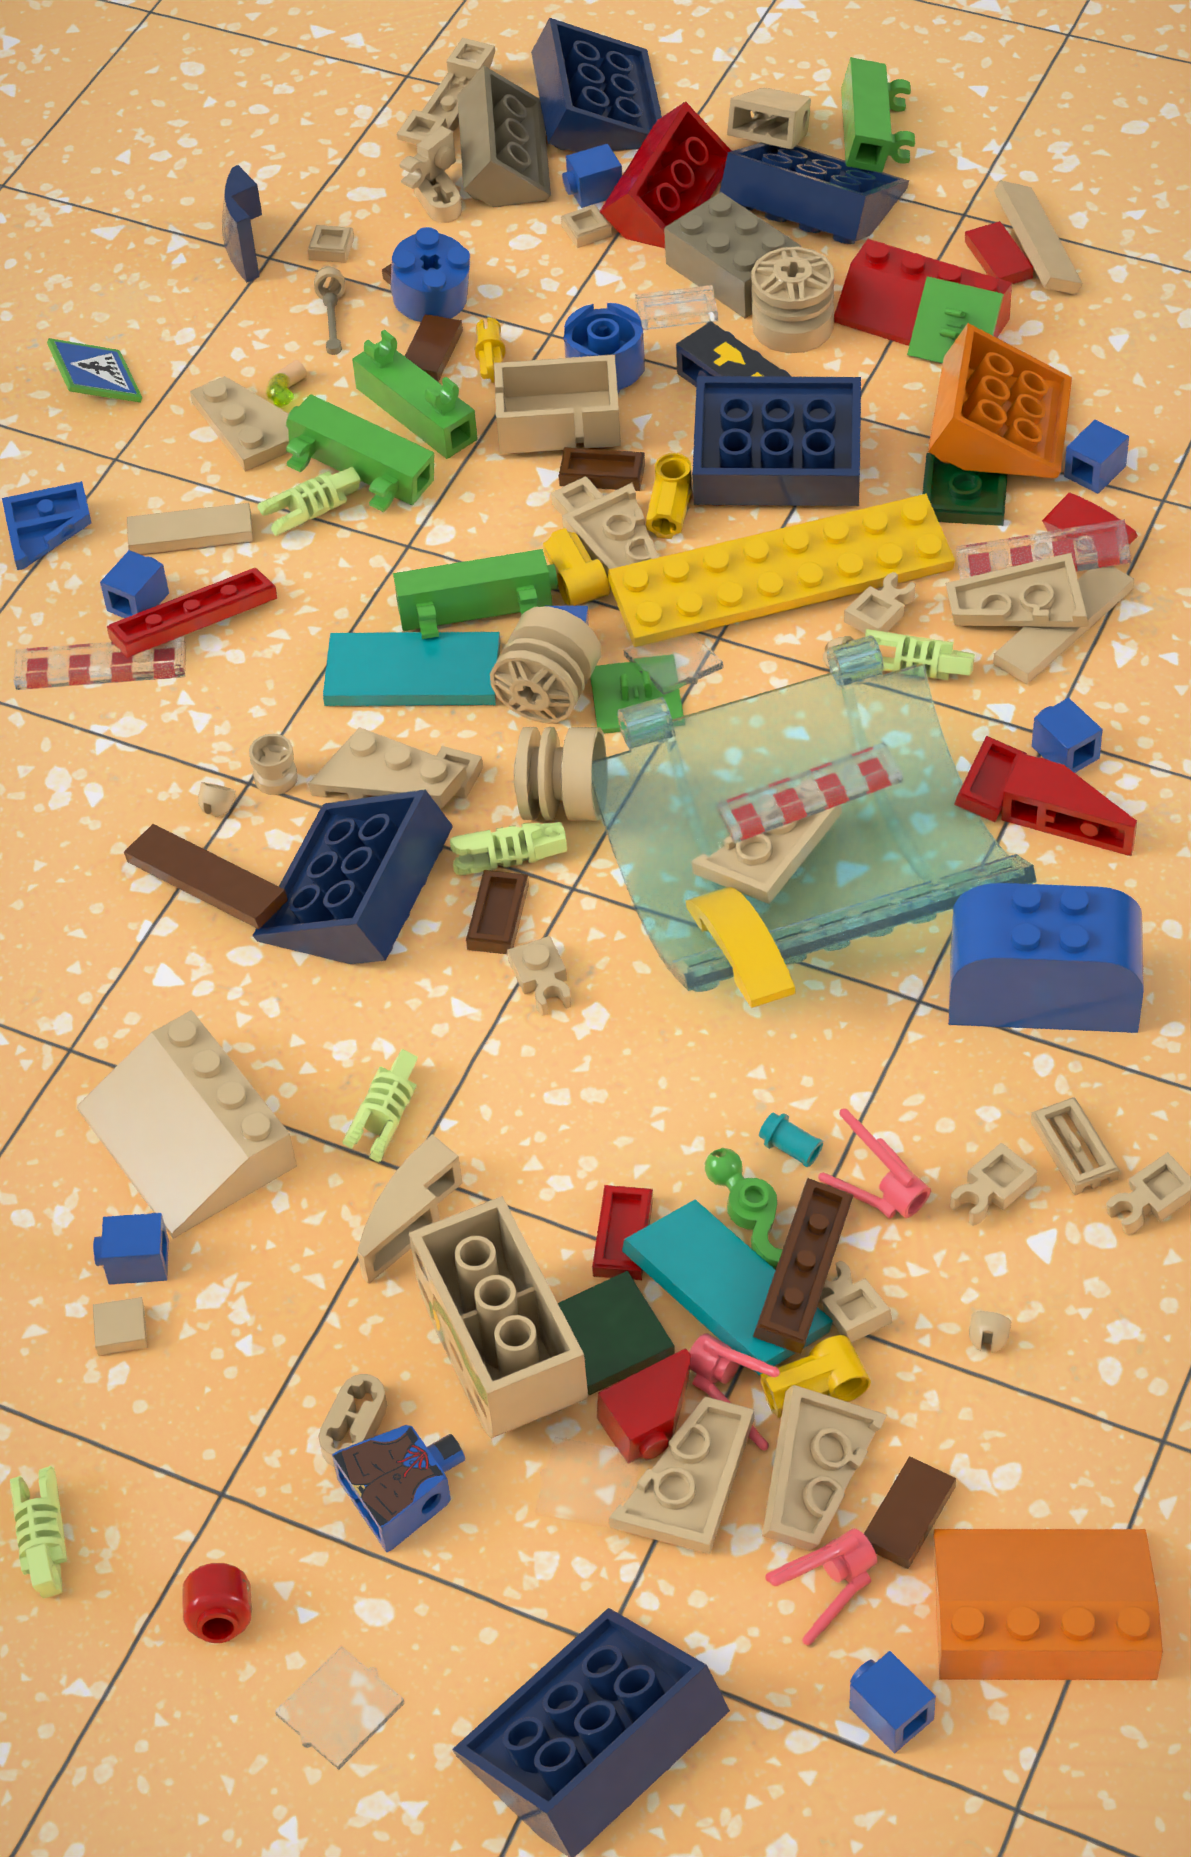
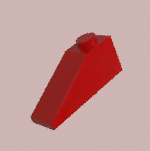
(1062, 804)

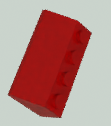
(667, 177)
(887, 288)

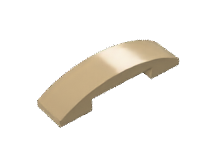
(442, 107)

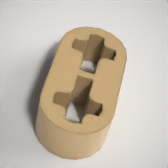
(440, 198)
(344, 1416)

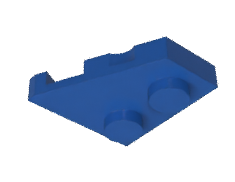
(44, 520)

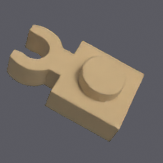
(432, 158)
(880, 608)
(540, 970)
(997, 1179)
(1156, 1189)
(854, 1307)

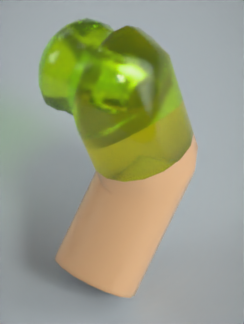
(283, 379)

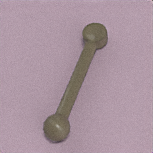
(333, 345)

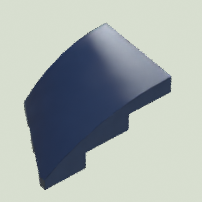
(239, 208)

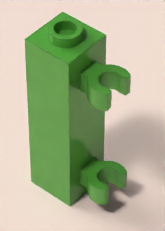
(867, 119)
(415, 397)
(345, 440)
(473, 590)

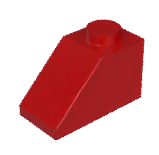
(645, 1407)

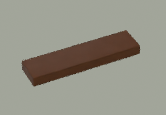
(206, 876)
(803, 1266)

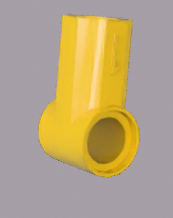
(670, 495)
(577, 574)
(829, 1370)

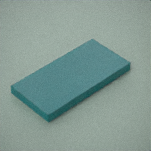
(410, 669)
(713, 1278)

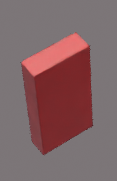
(998, 253)
(987, 779)
(621, 1215)

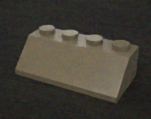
(502, 142)

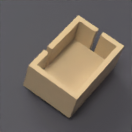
(556, 404)

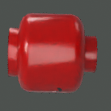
(216, 1602)

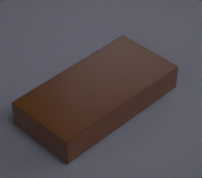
(434, 344)
(602, 467)
(497, 912)
(909, 1511)

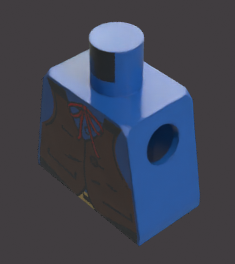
(397, 1481)

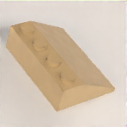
(187, 1125)

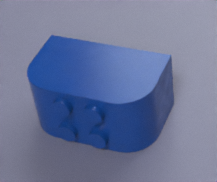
(1046, 958)

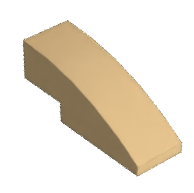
(407, 1204)

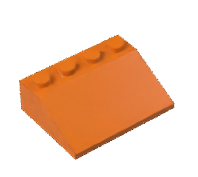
(999, 409)
(1046, 1605)

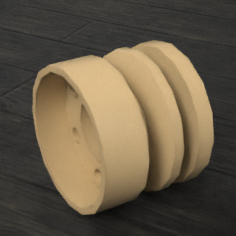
(792, 299)
(545, 664)
(554, 773)

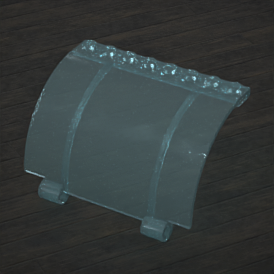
(877, 867)

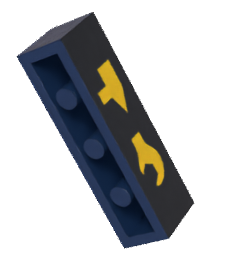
(718, 353)

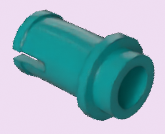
(790, 1139)

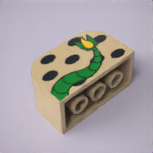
(497, 1318)

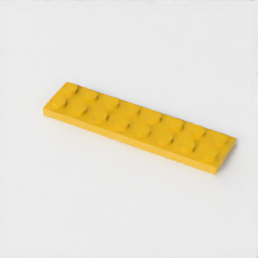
(779, 570)

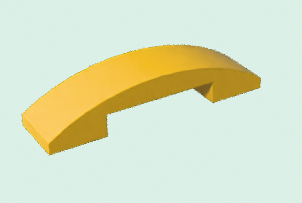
(745, 943)

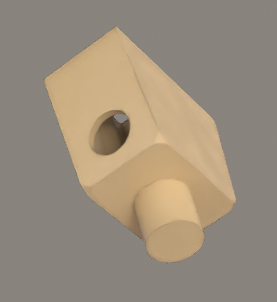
(778, 117)

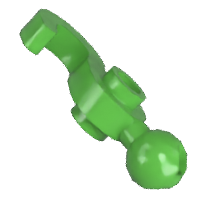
(750, 1201)

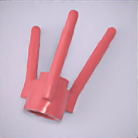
(900, 1187)
(717, 1362)
(842, 1559)

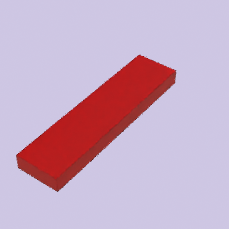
(191, 612)

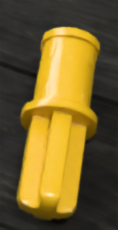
(489, 347)

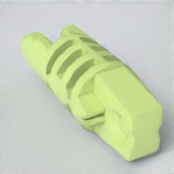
(310, 499)
(934, 654)
(507, 846)
(384, 1105)
(40, 1532)

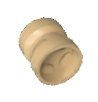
(273, 764)

